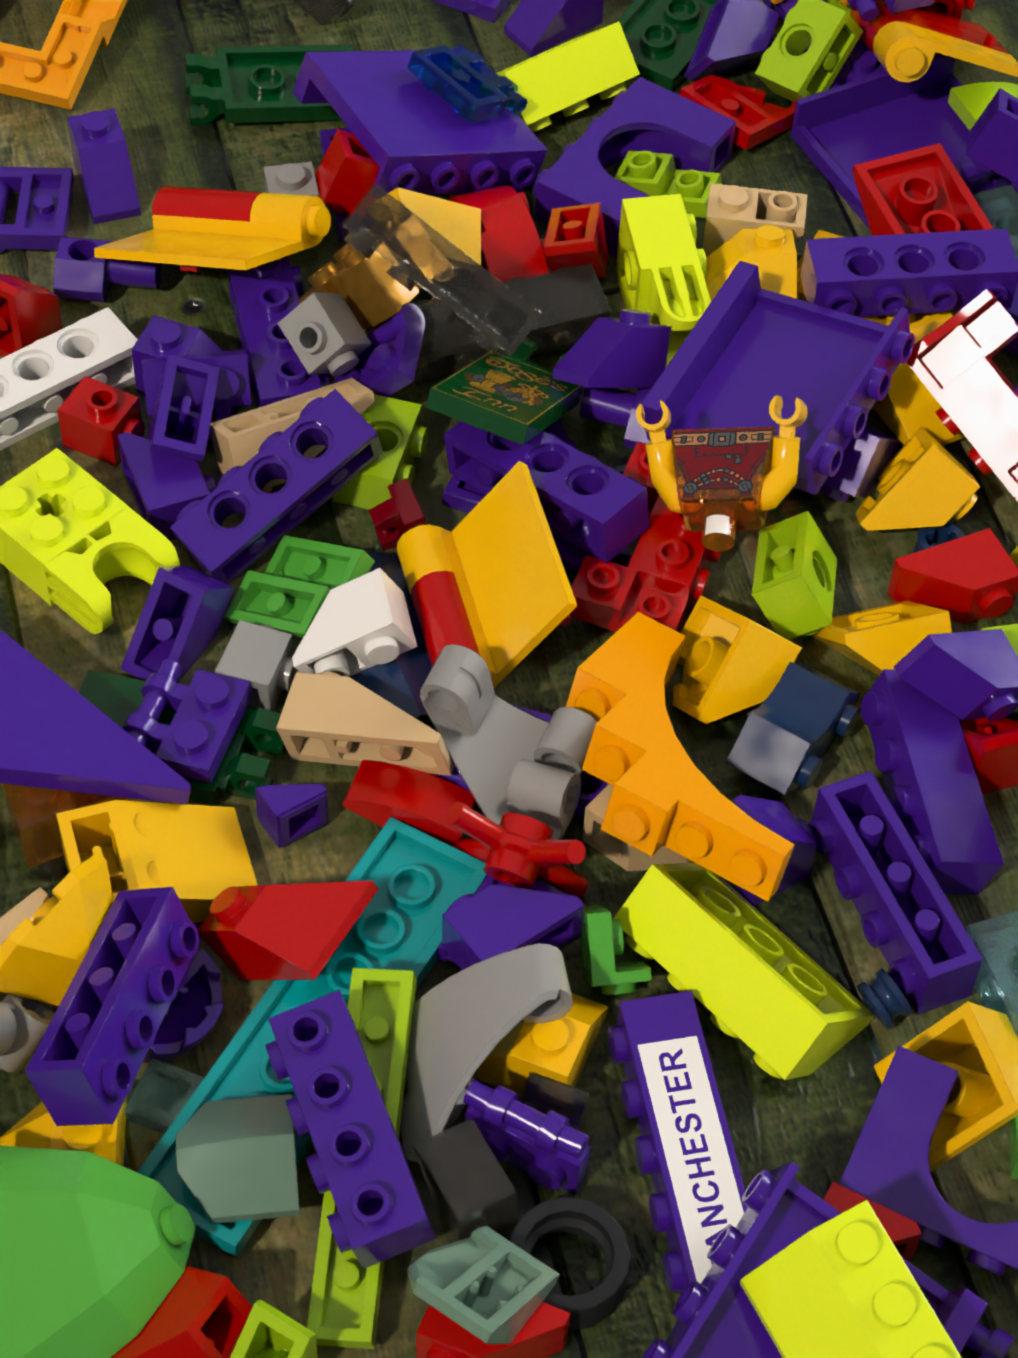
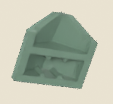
(241, 1159)
(483, 1284)

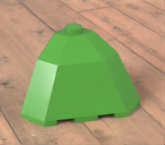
(82, 1252)

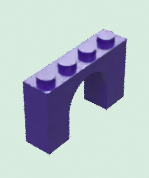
(638, 120)
(894, 1167)

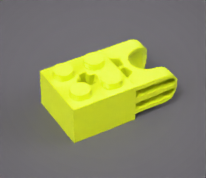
(660, 264)
(73, 536)

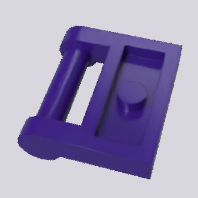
(41, 209)
(393, 355)

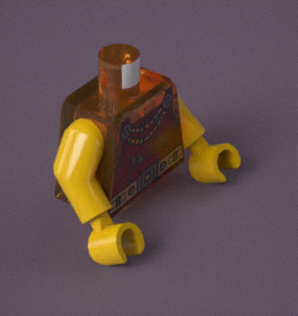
(724, 475)

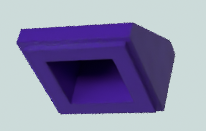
(291, 810)

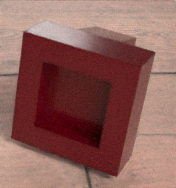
(396, 514)

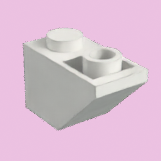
(357, 628)

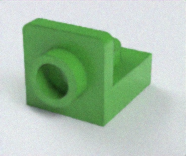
(599, 945)

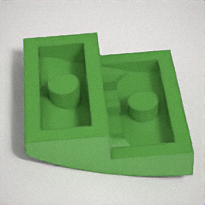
(296, 584)

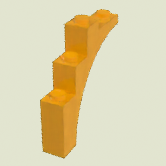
(657, 787)

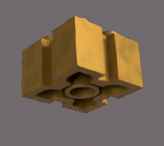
(363, 285)

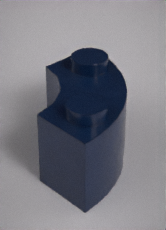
(795, 729)

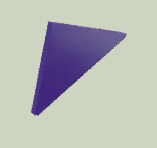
(66, 743)

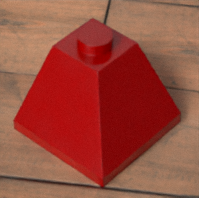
(283, 927)

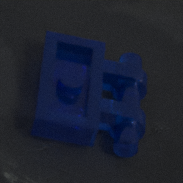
(466, 82)

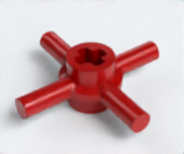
(519, 850)

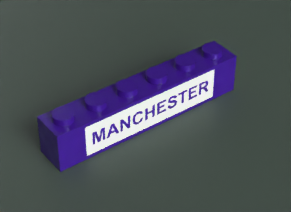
(681, 1129)

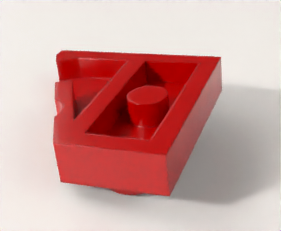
(754, 118)

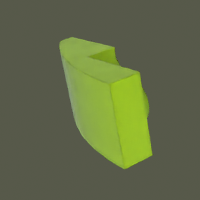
(657, 176)

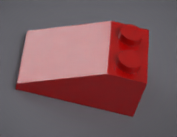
(917, 194)

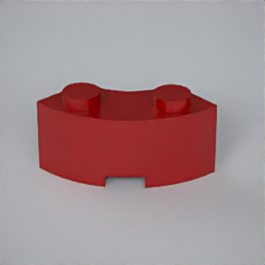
(507, 233)

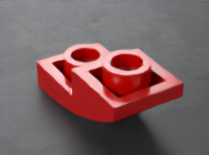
(408, 795)

